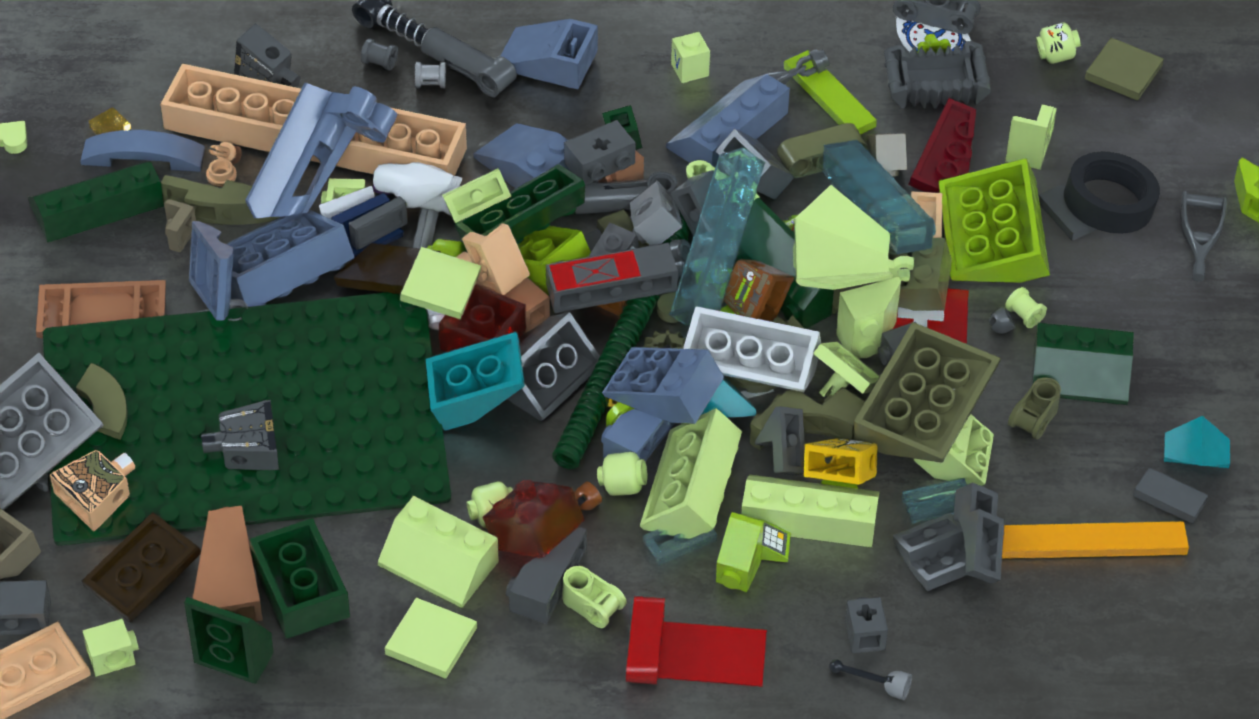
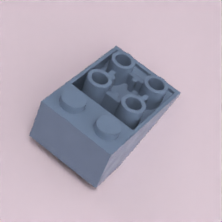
(553, 51)
(666, 382)

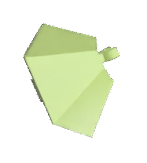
(842, 246)

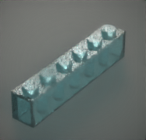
(878, 195)
(718, 234)

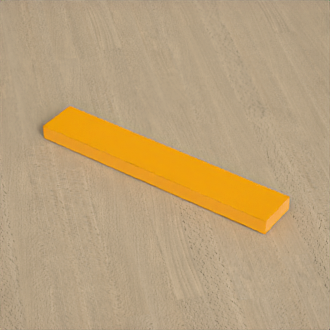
(1094, 540)

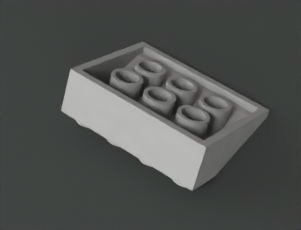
(38, 426)

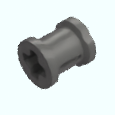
(379, 54)

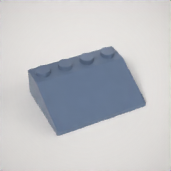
(286, 255)

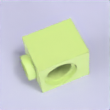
(110, 647)

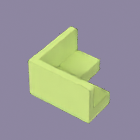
(1031, 137)

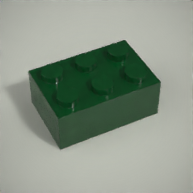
(299, 578)

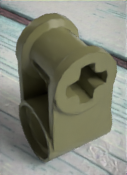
(1037, 407)

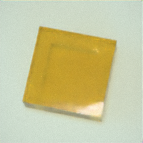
(109, 121)

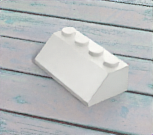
(756, 348)

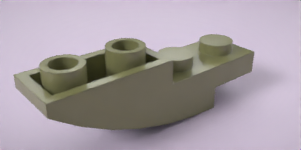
(213, 203)

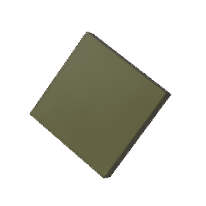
(1124, 68)

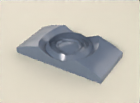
(211, 269)

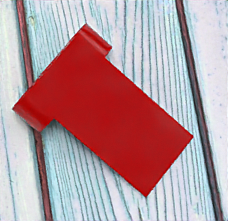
(691, 650)

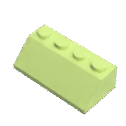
(692, 476)
(813, 509)

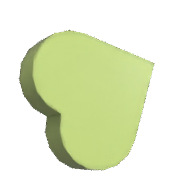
(13, 136)

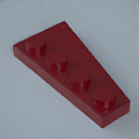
(948, 148)

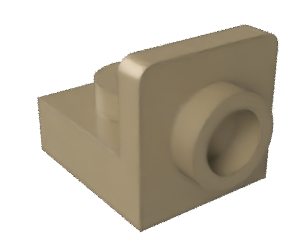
(179, 224)

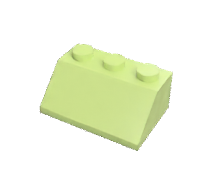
(439, 552)

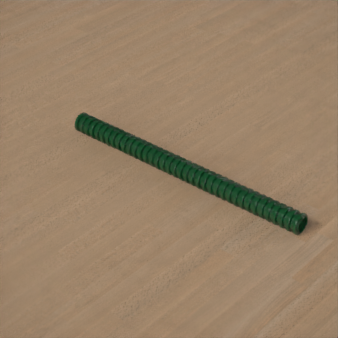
(592, 402)

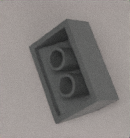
(554, 365)

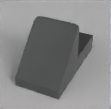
(786, 435)

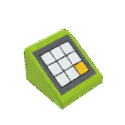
(775, 543)

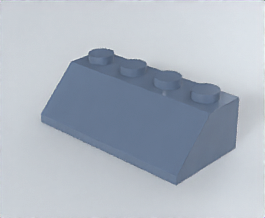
(748, 108)

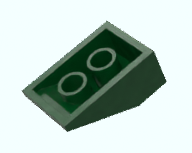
(227, 641)

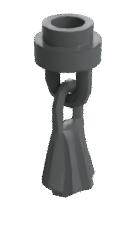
(819, 62)

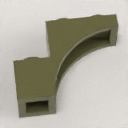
(832, 418)

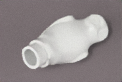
(417, 184)

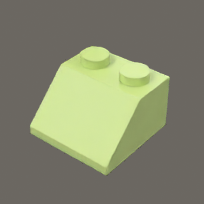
(867, 314)

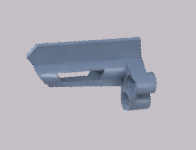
(317, 126)

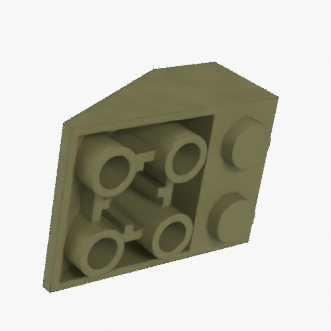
(927, 280)

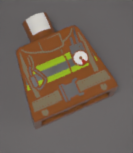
(757, 290)

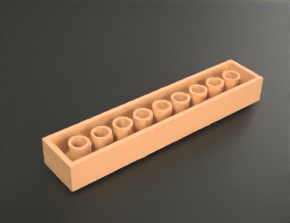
(254, 110)

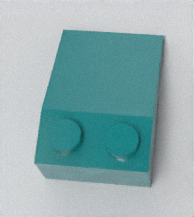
(474, 380)

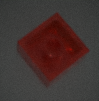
(484, 318)
(534, 518)

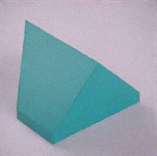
(730, 401)
(1197, 444)

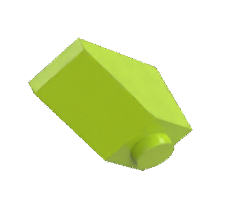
(740, 552)

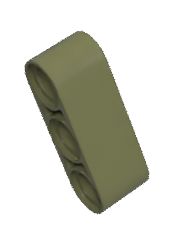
(804, 153)

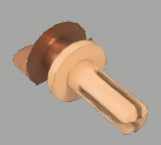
(227, 151)

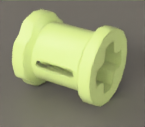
(1026, 307)

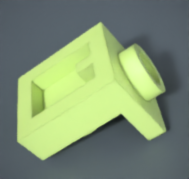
(341, 187)

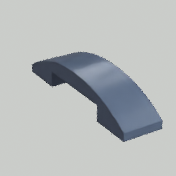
(143, 145)

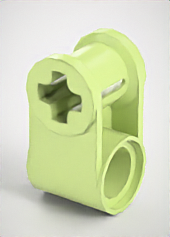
(595, 598)

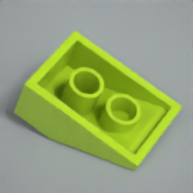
(549, 247)

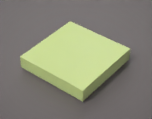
(440, 283)
(431, 638)

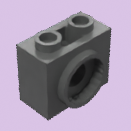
(774, 175)

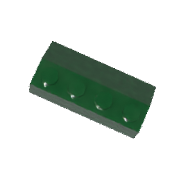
(97, 201)
(530, 205)
(772, 243)

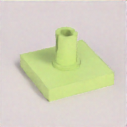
(847, 369)

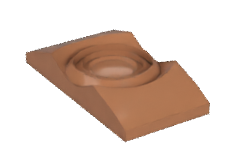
(98, 302)

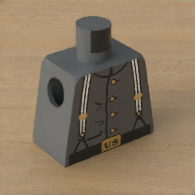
(264, 58)
(245, 438)

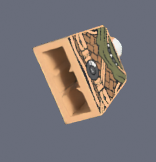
(93, 486)

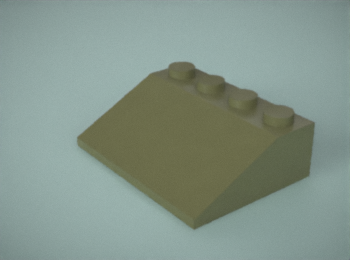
(924, 395)

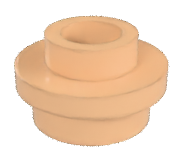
(220, 171)

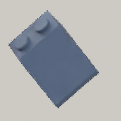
(523, 153)

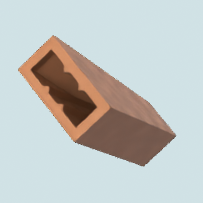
(226, 565)

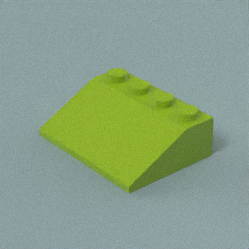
(995, 225)

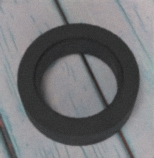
(1105, 215)

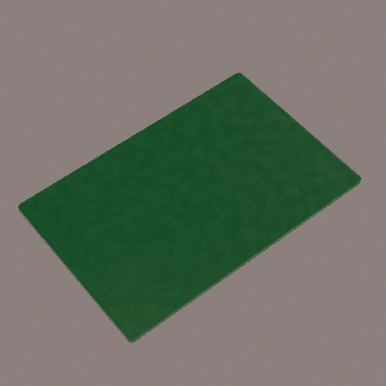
(342, 397)

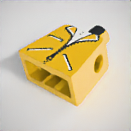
(851, 460)

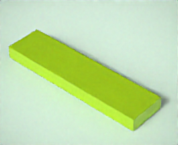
(832, 96)

